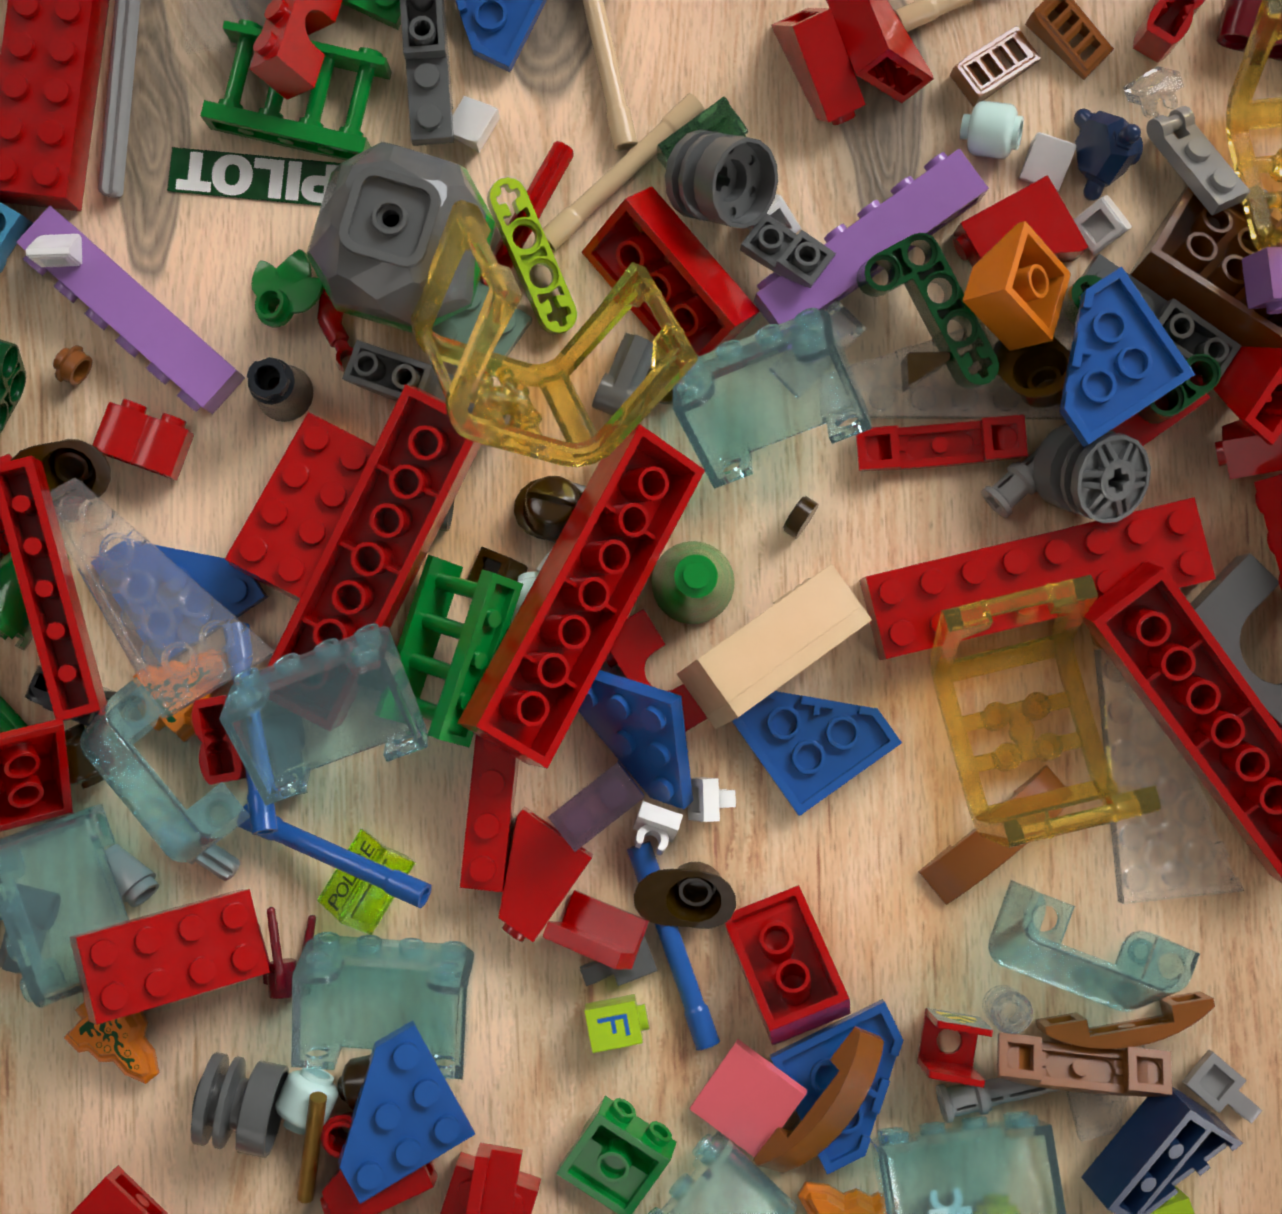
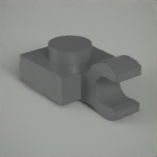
(643, 965)

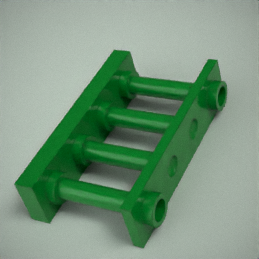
(308, 132)
(479, 638)

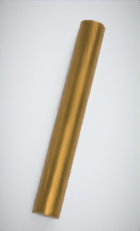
(311, 1147)

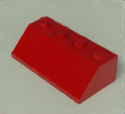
(690, 278)

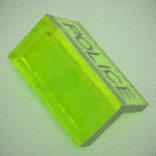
(356, 901)

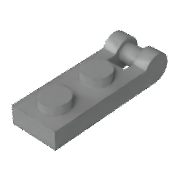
(1196, 160)

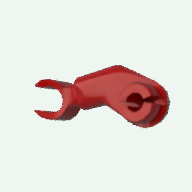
(331, 325)

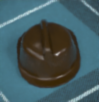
(1035, 371)
(71, 460)
(546, 506)
(685, 897)

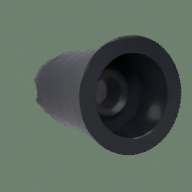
(291, 395)

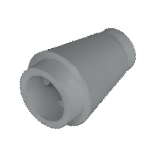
(133, 878)

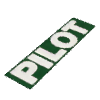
(249, 176)

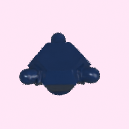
(1105, 149)

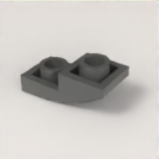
(787, 253)

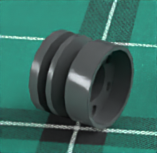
(721, 178)
(1094, 481)
(231, 1102)

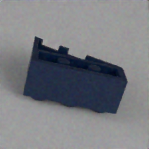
(1156, 1152)

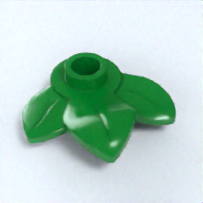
(286, 286)

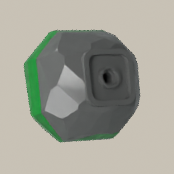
(383, 231)

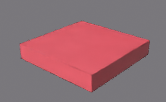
(748, 1098)

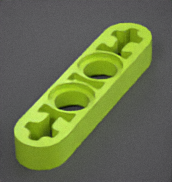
(525, 259)

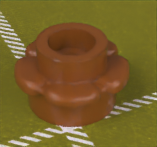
(72, 365)

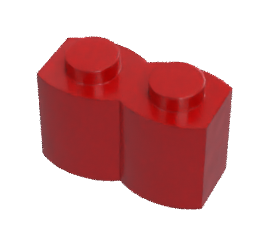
(1165, 27)
(144, 440)
(217, 754)

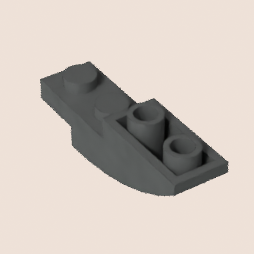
(427, 71)
(1185, 328)
(388, 372)

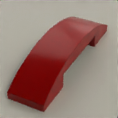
(942, 444)

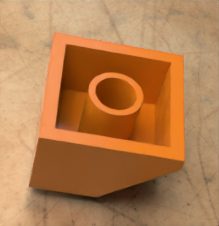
(1018, 289)

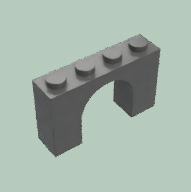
(1224, 610)

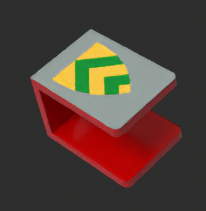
(954, 1065)

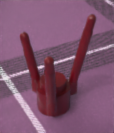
(281, 970)

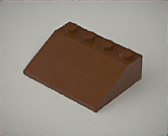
(1200, 265)

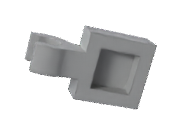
(1220, 1085)

